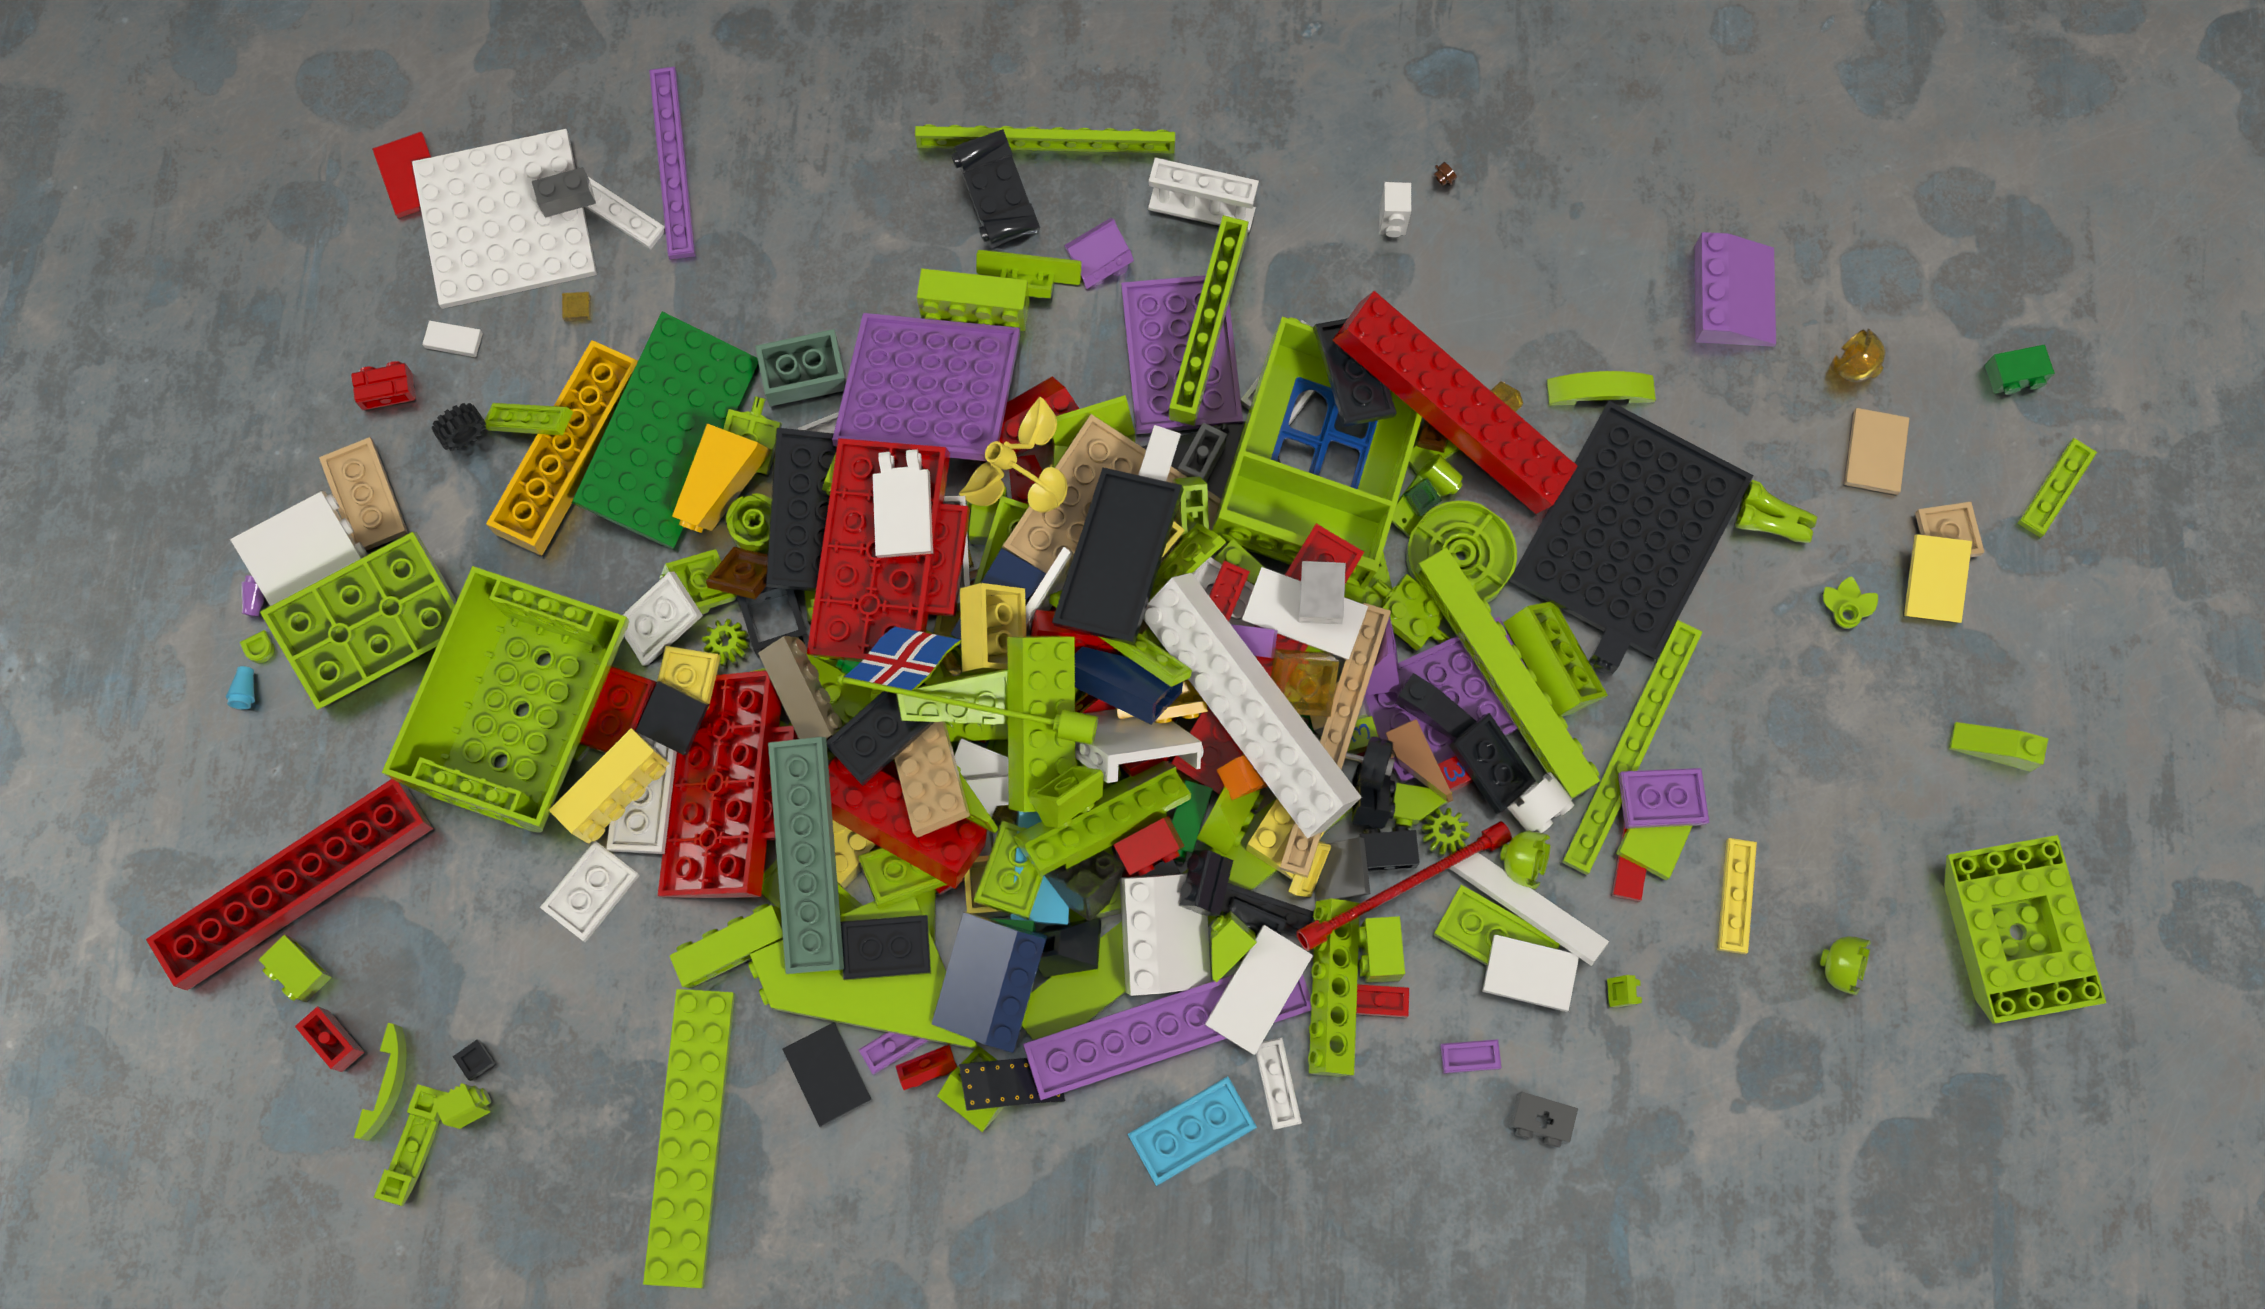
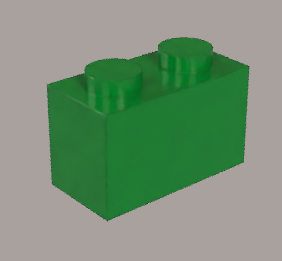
(2019, 369)

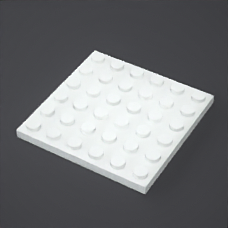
(487, 225)

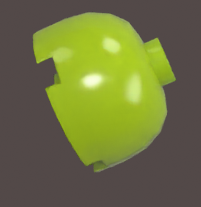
(1526, 857)
(1846, 963)

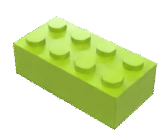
(973, 298)

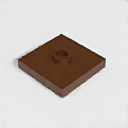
(740, 573)

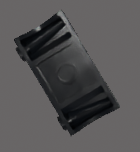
(995, 188)

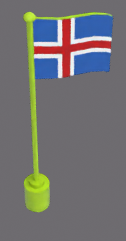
(909, 657)

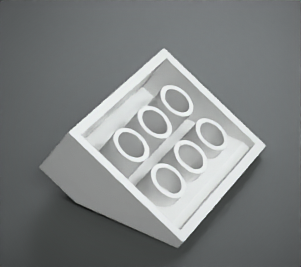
(1161, 940)

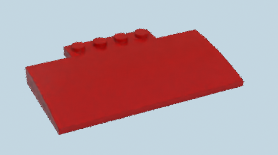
(869, 595)
(724, 794)

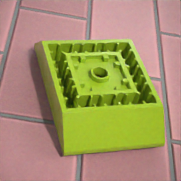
(2031, 889)

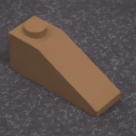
(1417, 758)

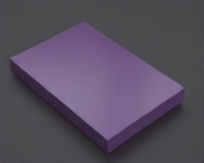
(1663, 798)

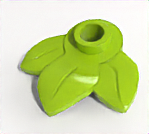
(1849, 599)

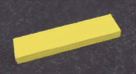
(1737, 896)

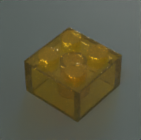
(1306, 680)

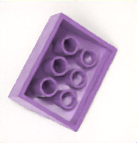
(1734, 291)

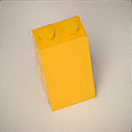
(717, 477)

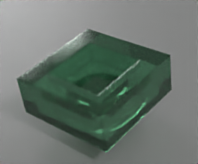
(1422, 497)

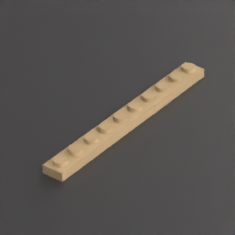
(1341, 724)

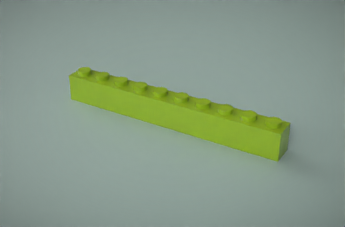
(1506, 673)

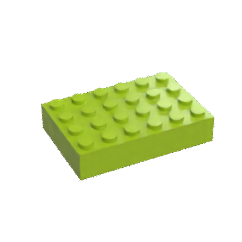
(363, 619)

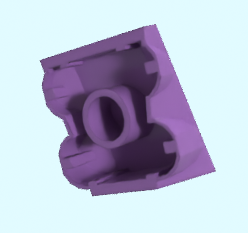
(1101, 253)

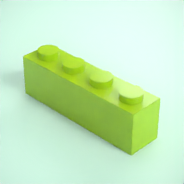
(727, 947)

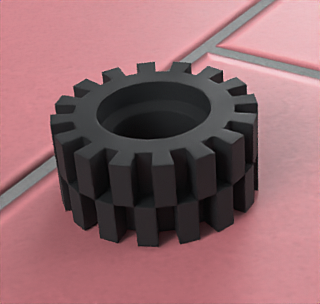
(458, 426)

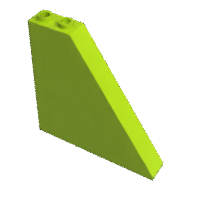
(883, 1004)

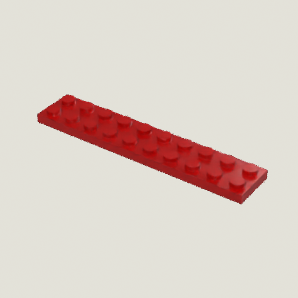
(1217, 743)

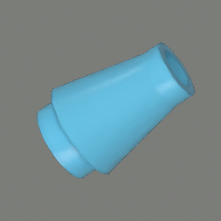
(241, 689)

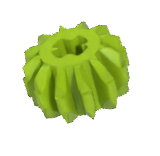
(736, 641)
(1448, 822)

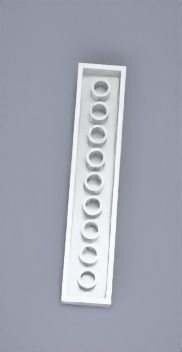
(1250, 705)

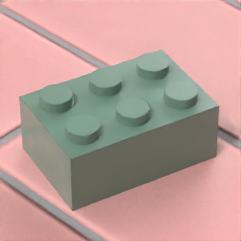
(801, 367)

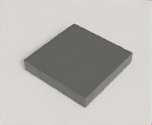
(1344, 871)

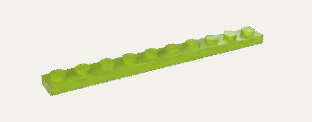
(1052, 139)
(1632, 746)

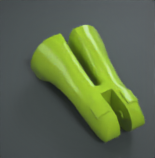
(1769, 514)

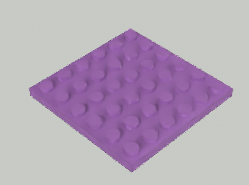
(928, 383)

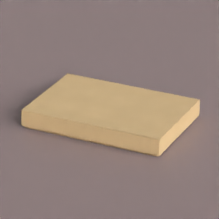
(1876, 451)

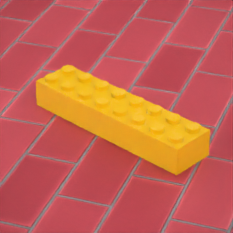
(557, 463)

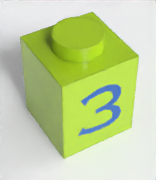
(1362, 733)

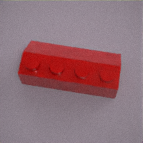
(1016, 409)

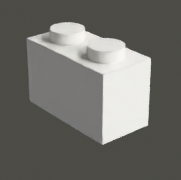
(1395, 209)

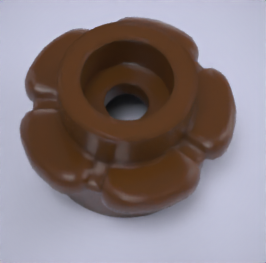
(1444, 174)

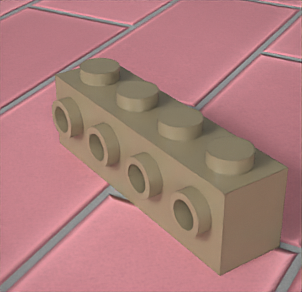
(800, 689)

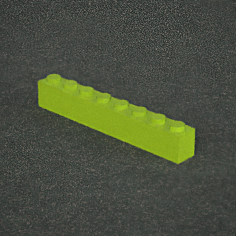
(1208, 320)

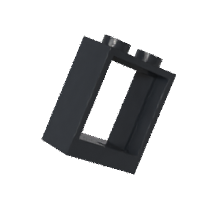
(768, 594)

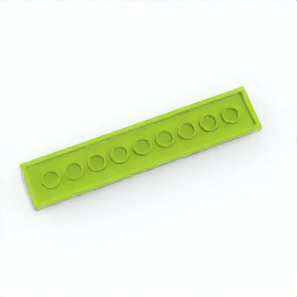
(689, 1139)

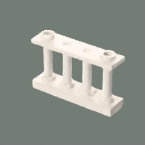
(1200, 193)

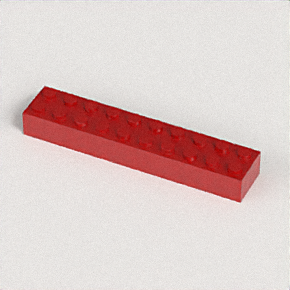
(1455, 402)
(288, 884)

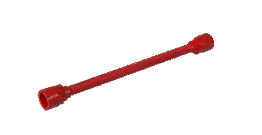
(1316, 933)

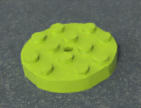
(1470, 530)

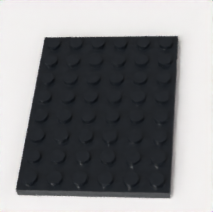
(1632, 529)

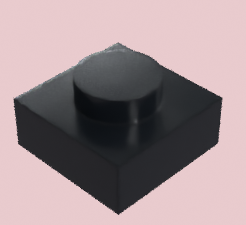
(473, 1060)

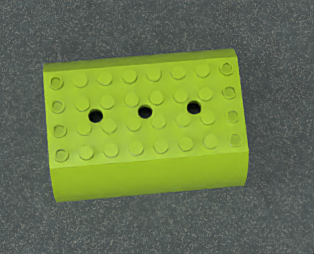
(479, 679)

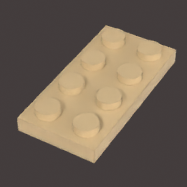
(364, 493)
(931, 781)

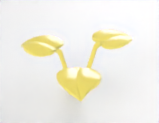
(1049, 489)

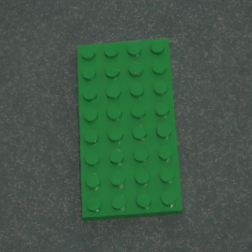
(657, 427)

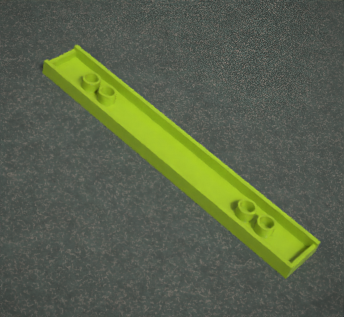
(1083, 995)

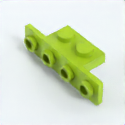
(1037, 270)

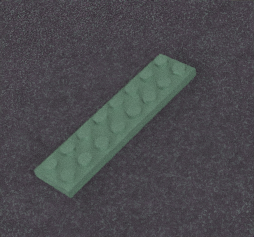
(806, 855)

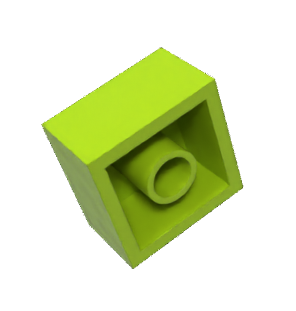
(1381, 950)

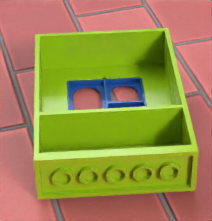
(1276, 505)

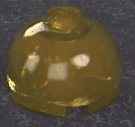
(1861, 357)

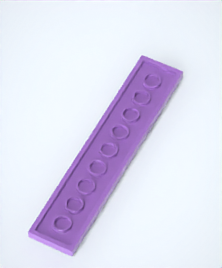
(1135, 1038)

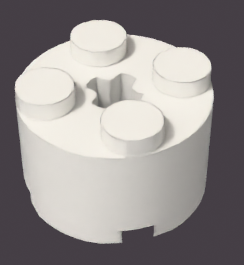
(1540, 804)

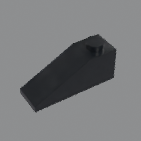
(1433, 707)

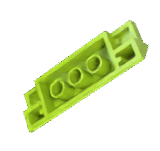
(1117, 815)

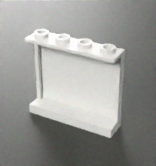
(298, 547)
(1134, 740)

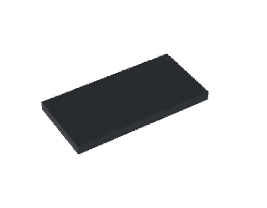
(1118, 556)

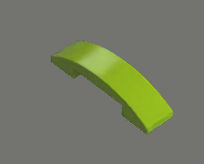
(1601, 386)
(391, 1086)
(412, 1148)

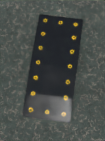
(1000, 1084)

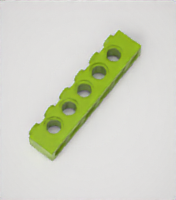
(1340, 1000)

